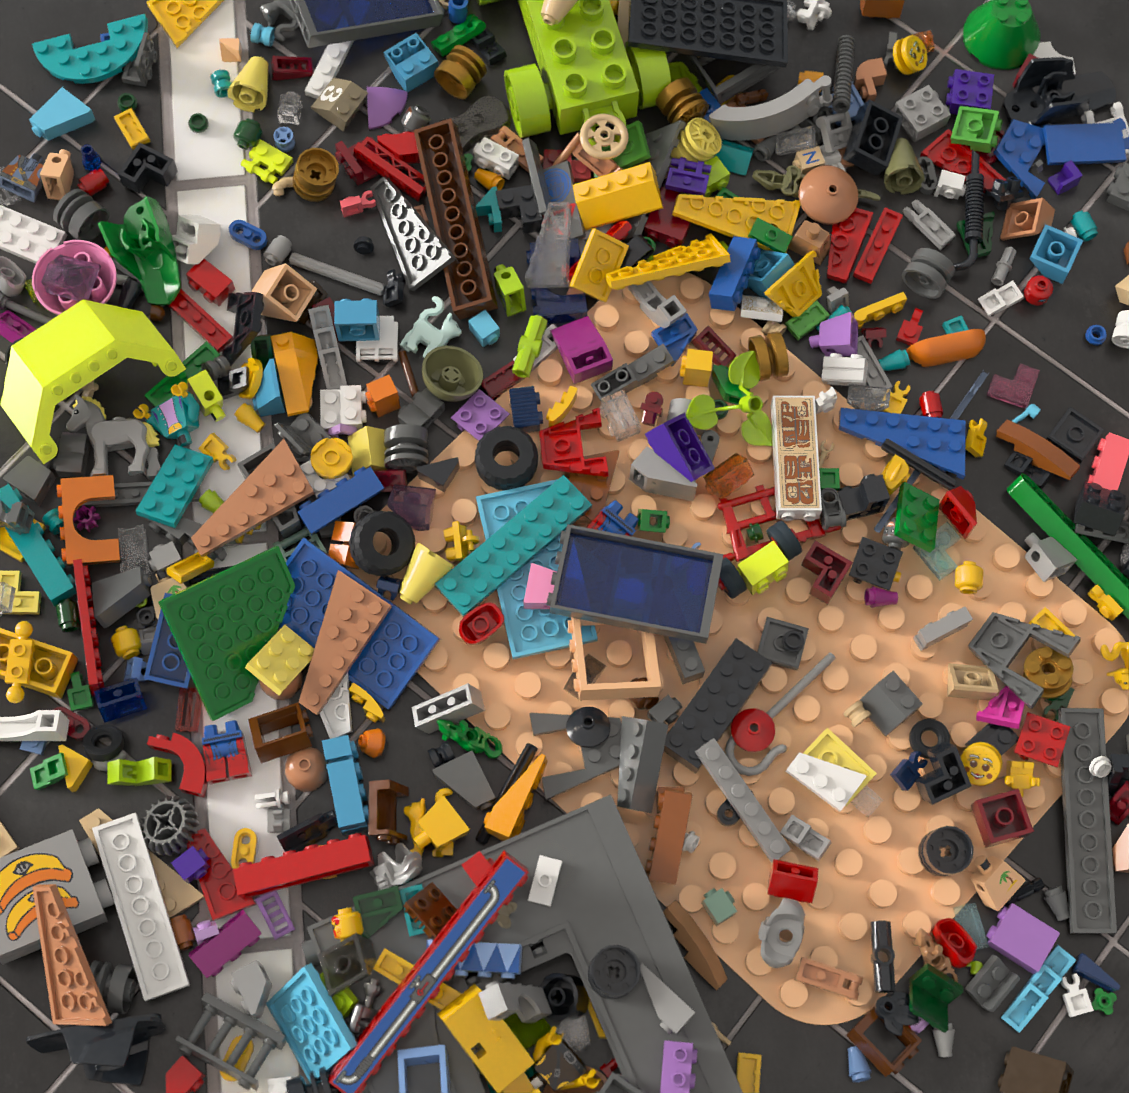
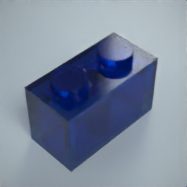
(120, 700)

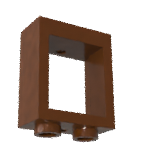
(277, 720)
(907, 1037)

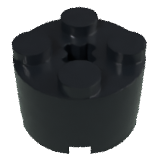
(574, 995)

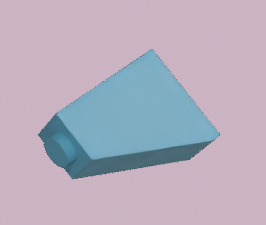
(60, 115)

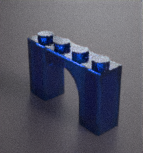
(558, 307)

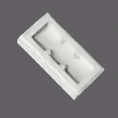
(545, 881)

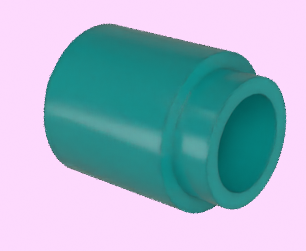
(1084, 225)

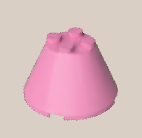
(82, 250)

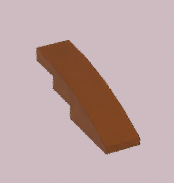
(1043, 452)

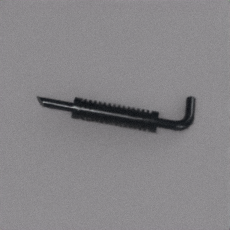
(973, 212)

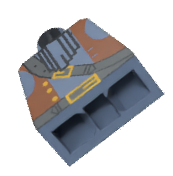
(23, 176)

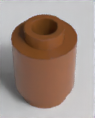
(183, 932)

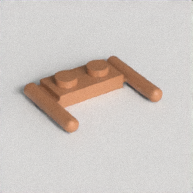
(598, 166)

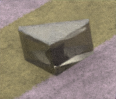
(593, 670)

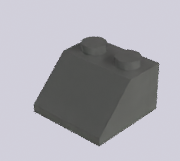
(890, 703)

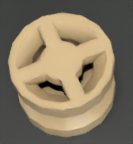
(772, 326)
(857, 713)

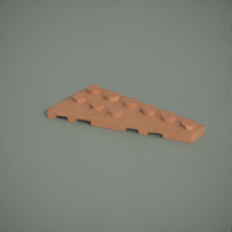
(263, 495)
(346, 629)

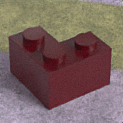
(830, 570)

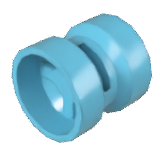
(262, 34)

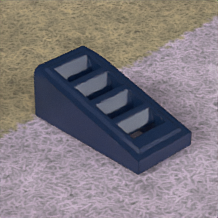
(1092, 972)

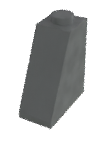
(119, 594)
(466, 781)

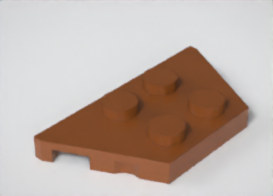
(596, 487)

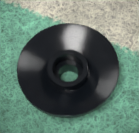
(589, 735)

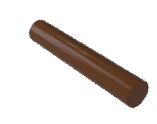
(408, 372)

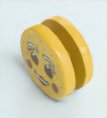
(910, 55)
(982, 763)

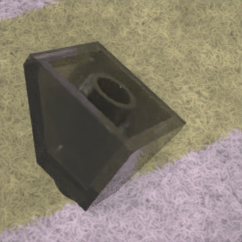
(347, 963)

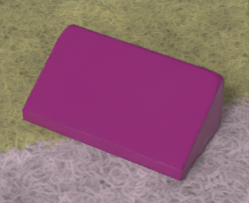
(13, 327)

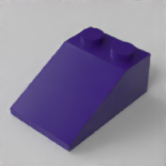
(680, 447)

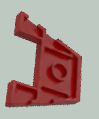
(563, 446)

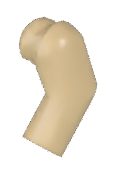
(281, 184)

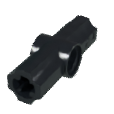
(883, 971)

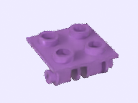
(479, 415)

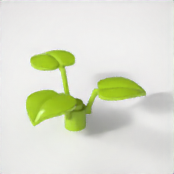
(745, 372)

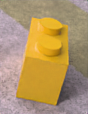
(696, 367)

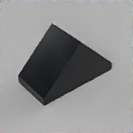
(439, 473)

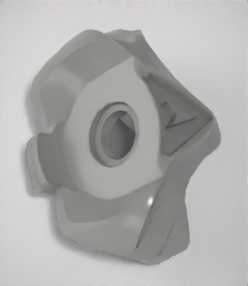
(392, 873)
(786, 917)

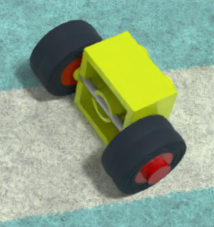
(763, 566)

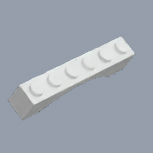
(37, 726)

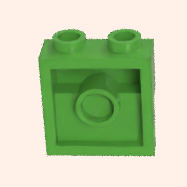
(976, 128)

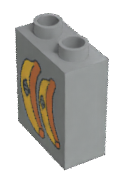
(52, 861)

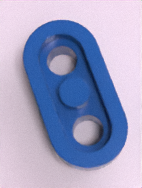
(249, 234)

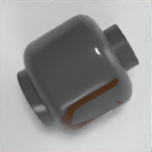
(415, 118)

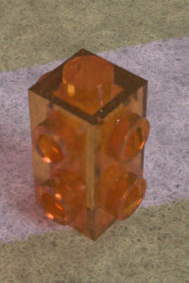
(728, 476)

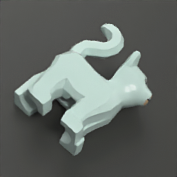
(427, 334)

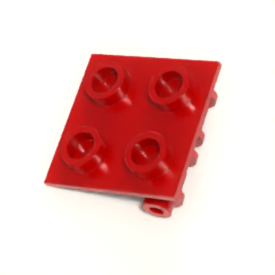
(1042, 740)

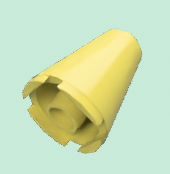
(251, 86)
(422, 574)

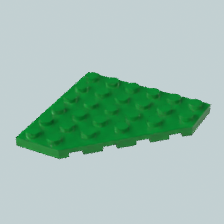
(226, 624)

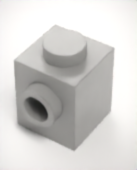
(164, 556)

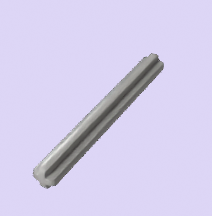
(336, 273)

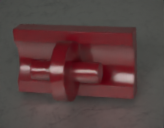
(652, 408)

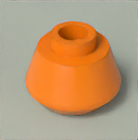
(372, 742)

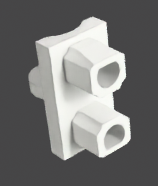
(817, 11)

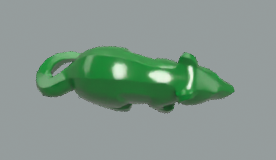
(469, 738)

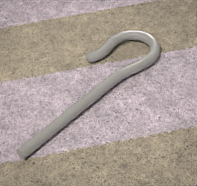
(782, 703)

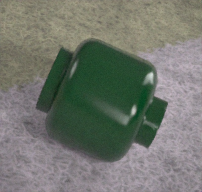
(247, 134)

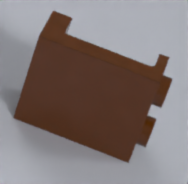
(382, 810)

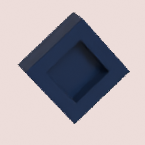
(390, 584)

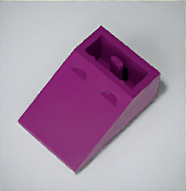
(582, 349)

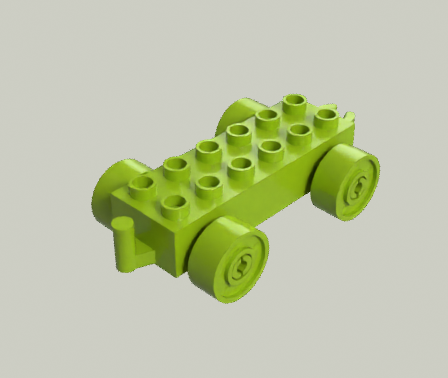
(582, 71)

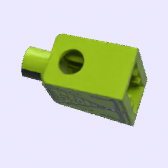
(506, 284)

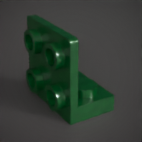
(930, 994)

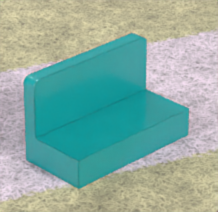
(735, 157)

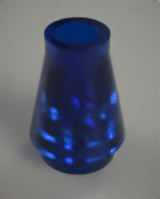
(90, 158)

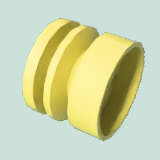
(697, 141)

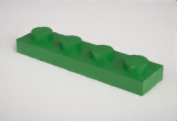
(162, 391)

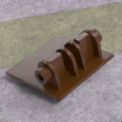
(431, 909)

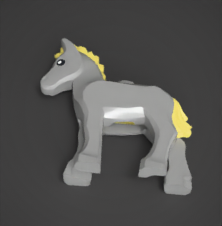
(115, 436)

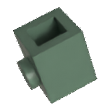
(719, 905)

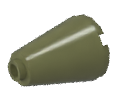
(904, 169)

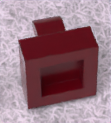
(874, 333)

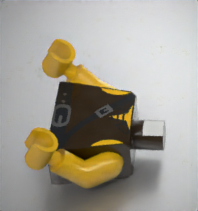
(559, 1064)

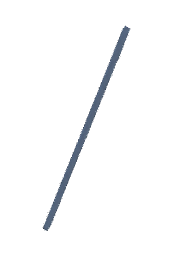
(915, 474)

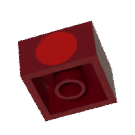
(1002, 818)

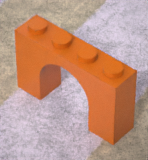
(74, 494)

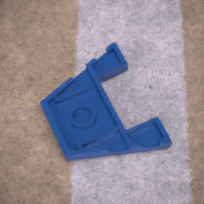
(1018, 151)

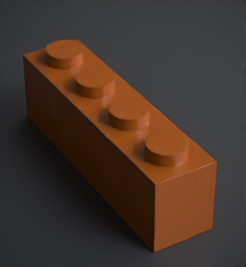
(669, 836)

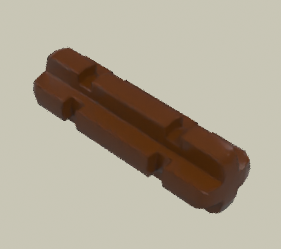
(750, 97)

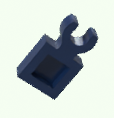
(907, 771)

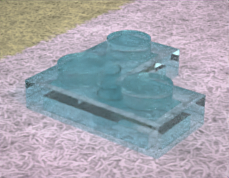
(938, 560)

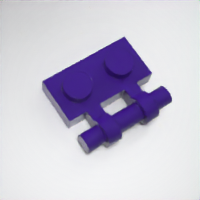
(688, 181)

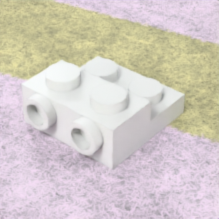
(343, 407)

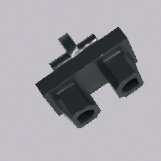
(1004, 192)

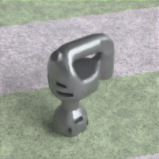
(364, 1013)

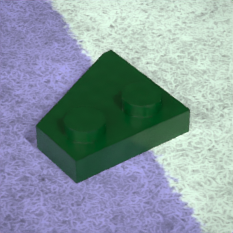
(985, 246)

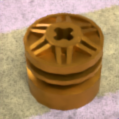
(460, 72)
(681, 101)
(315, 174)

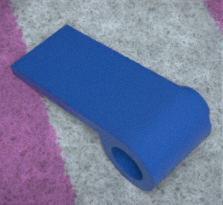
(458, 11)

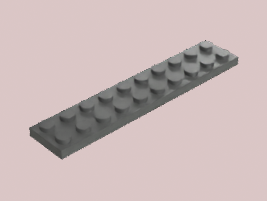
(1087, 824)

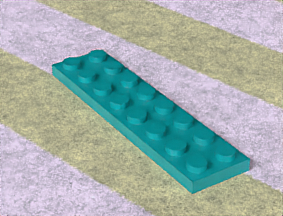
(513, 546)

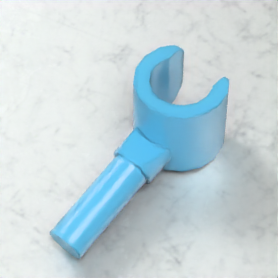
(1032, 411)

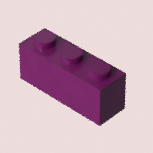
(225, 946)

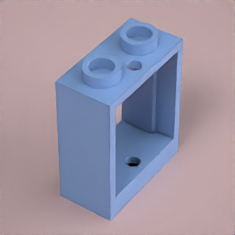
(421, 1056)

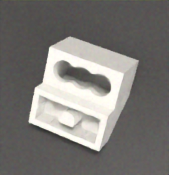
(195, 238)

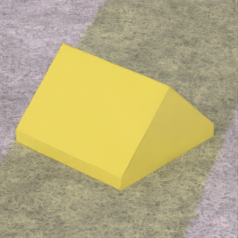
(367, 448)

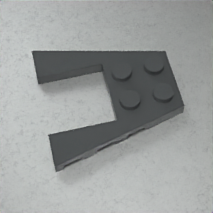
(1002, 640)
(596, 759)

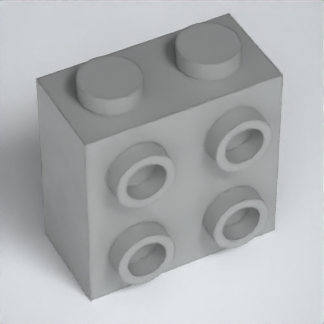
(922, 113)

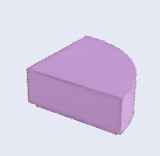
(341, 429)

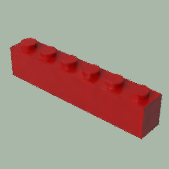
(303, 866)

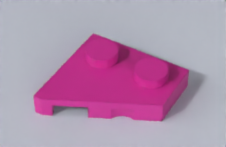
(1003, 710)

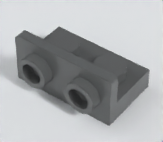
(992, 984)

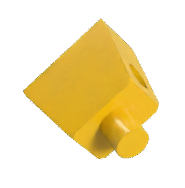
(440, 826)

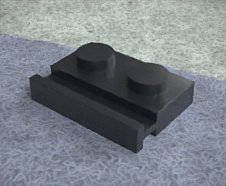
(999, 736)

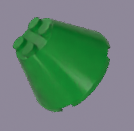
(1002, 33)

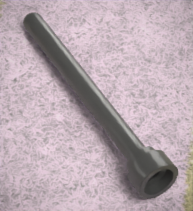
(5, 302)

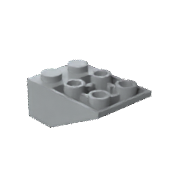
(659, 477)

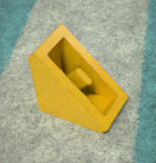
(77, 767)

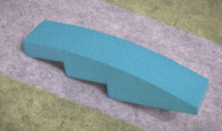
(1038, 988)

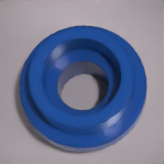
(1096, 329)

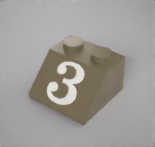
(340, 102)

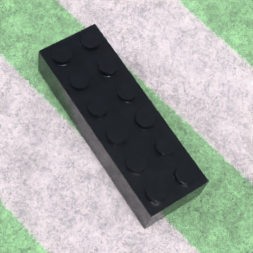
(716, 703)

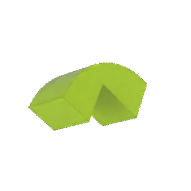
(142, 772)

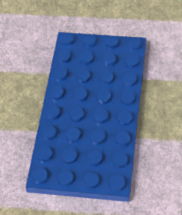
(392, 652)

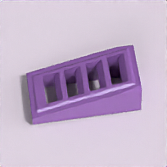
(283, 931)

